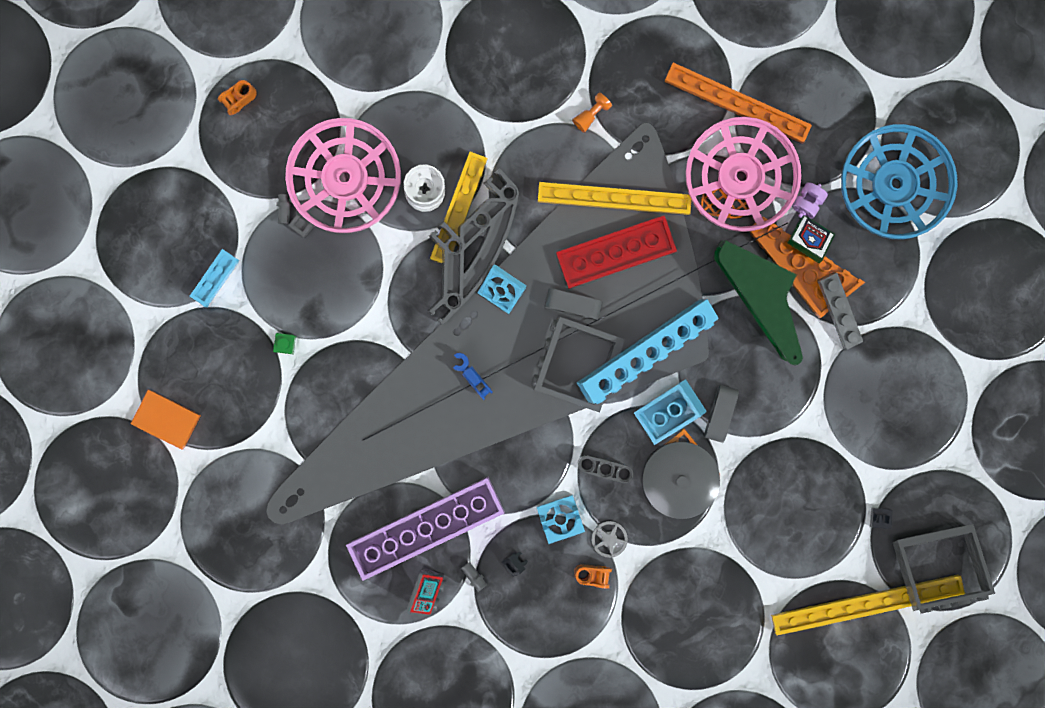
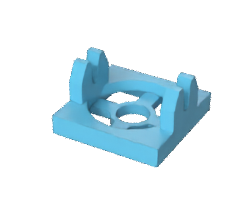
(485, 291)
(576, 529)

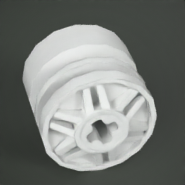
(421, 177)

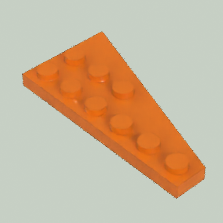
(807, 269)

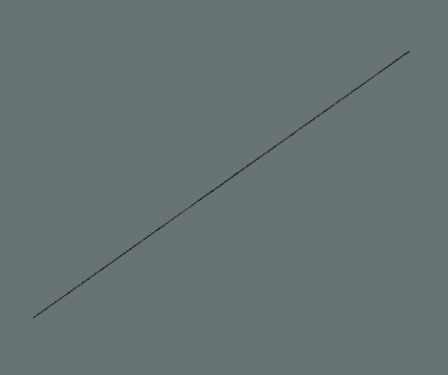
(569, 334)

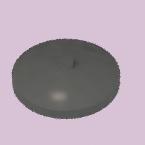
(681, 480)

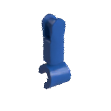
(472, 376)

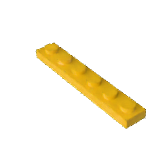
(461, 200)

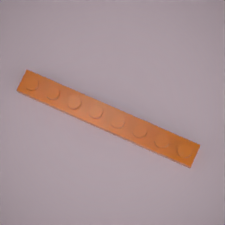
(736, 102)

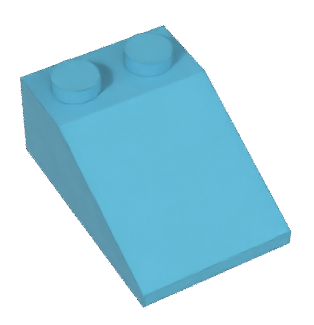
(670, 412)

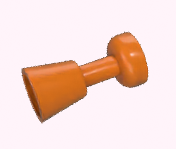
(587, 117)

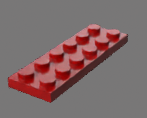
(616, 252)

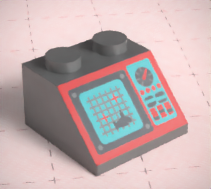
(425, 592)

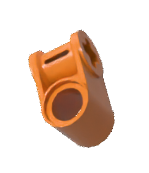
(236, 98)
(597, 575)

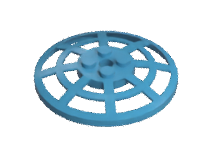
(907, 176)

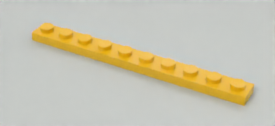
(865, 605)

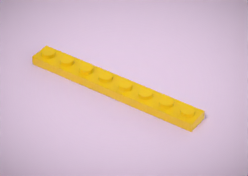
(614, 198)

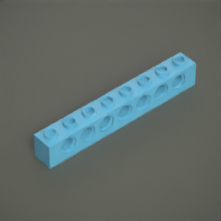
(590, 384)

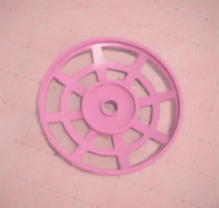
(750, 166)
(335, 167)

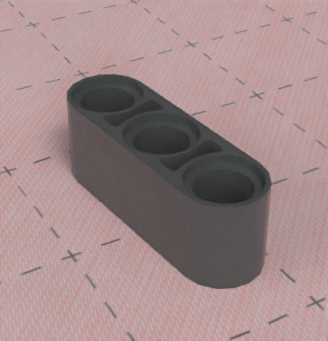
(573, 304)
(721, 413)
(613, 474)

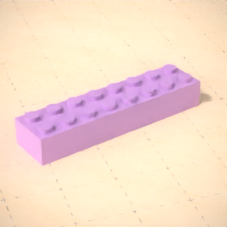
(425, 528)

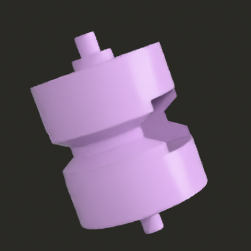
(811, 197)

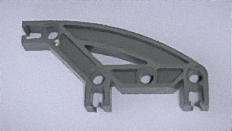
(498, 220)

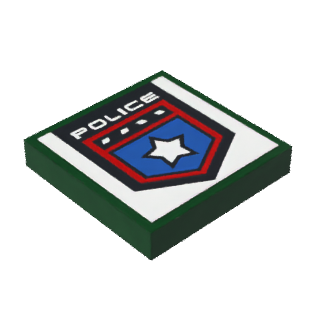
(811, 239)

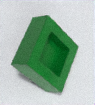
(284, 343)

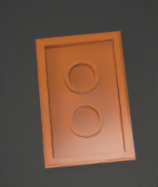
(165, 419)

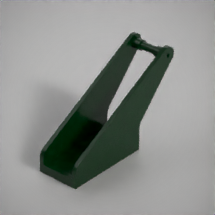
(764, 292)

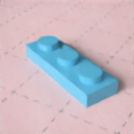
(214, 278)

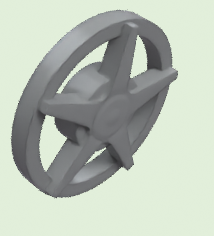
(609, 539)

